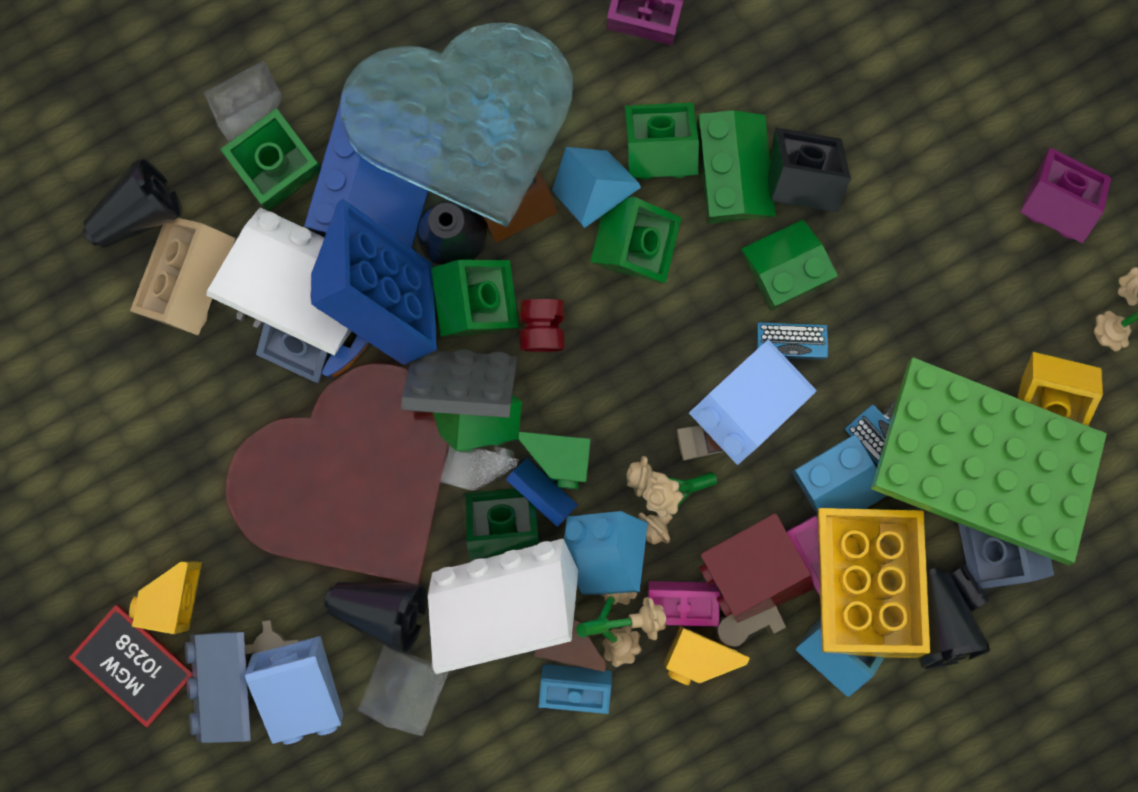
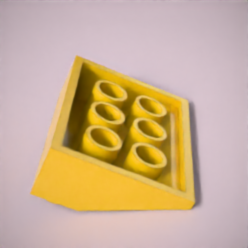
(873, 582)

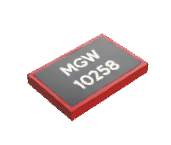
(132, 666)

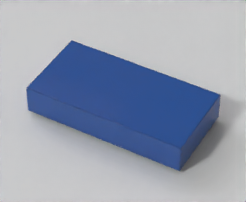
(541, 492)

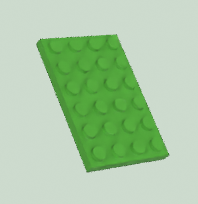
(989, 461)

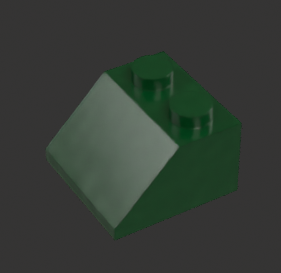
(499, 523)

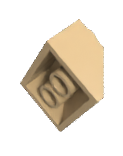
(181, 273)

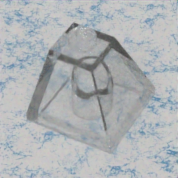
(243, 100)

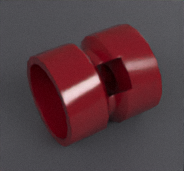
(541, 325)

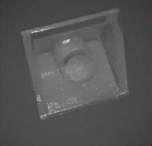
(402, 692)

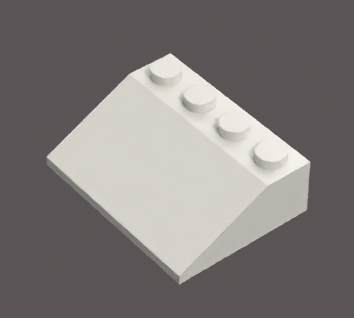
(271, 280)
(502, 605)

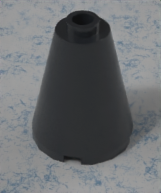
(132, 206)
(454, 242)
(379, 610)
(952, 626)

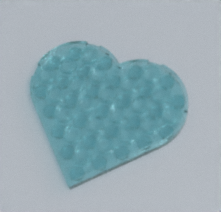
(462, 118)

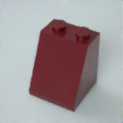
(756, 570)

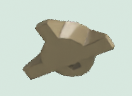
(267, 640)

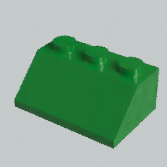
(735, 166)

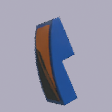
(345, 358)

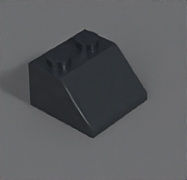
(808, 170)

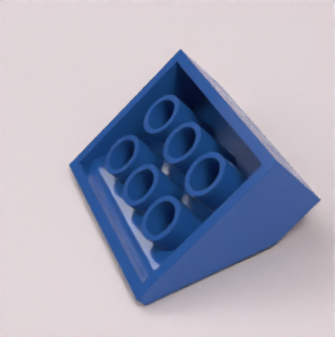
(376, 193)
(375, 286)

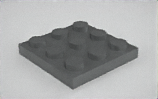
(461, 383)

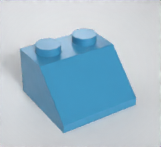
(839, 477)
(607, 551)
(842, 670)

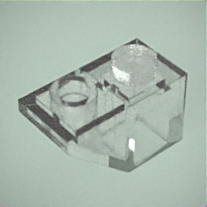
(477, 467)

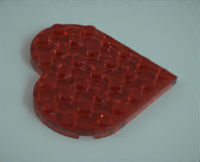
(348, 483)

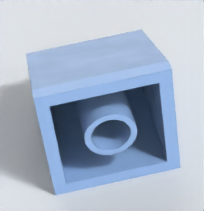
(752, 402)
(294, 691)

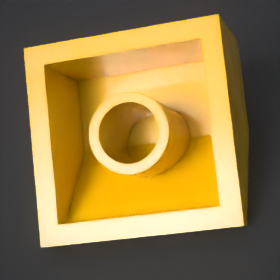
(1062, 387)
(168, 600)
(700, 658)

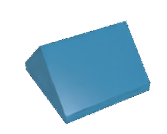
(591, 183)

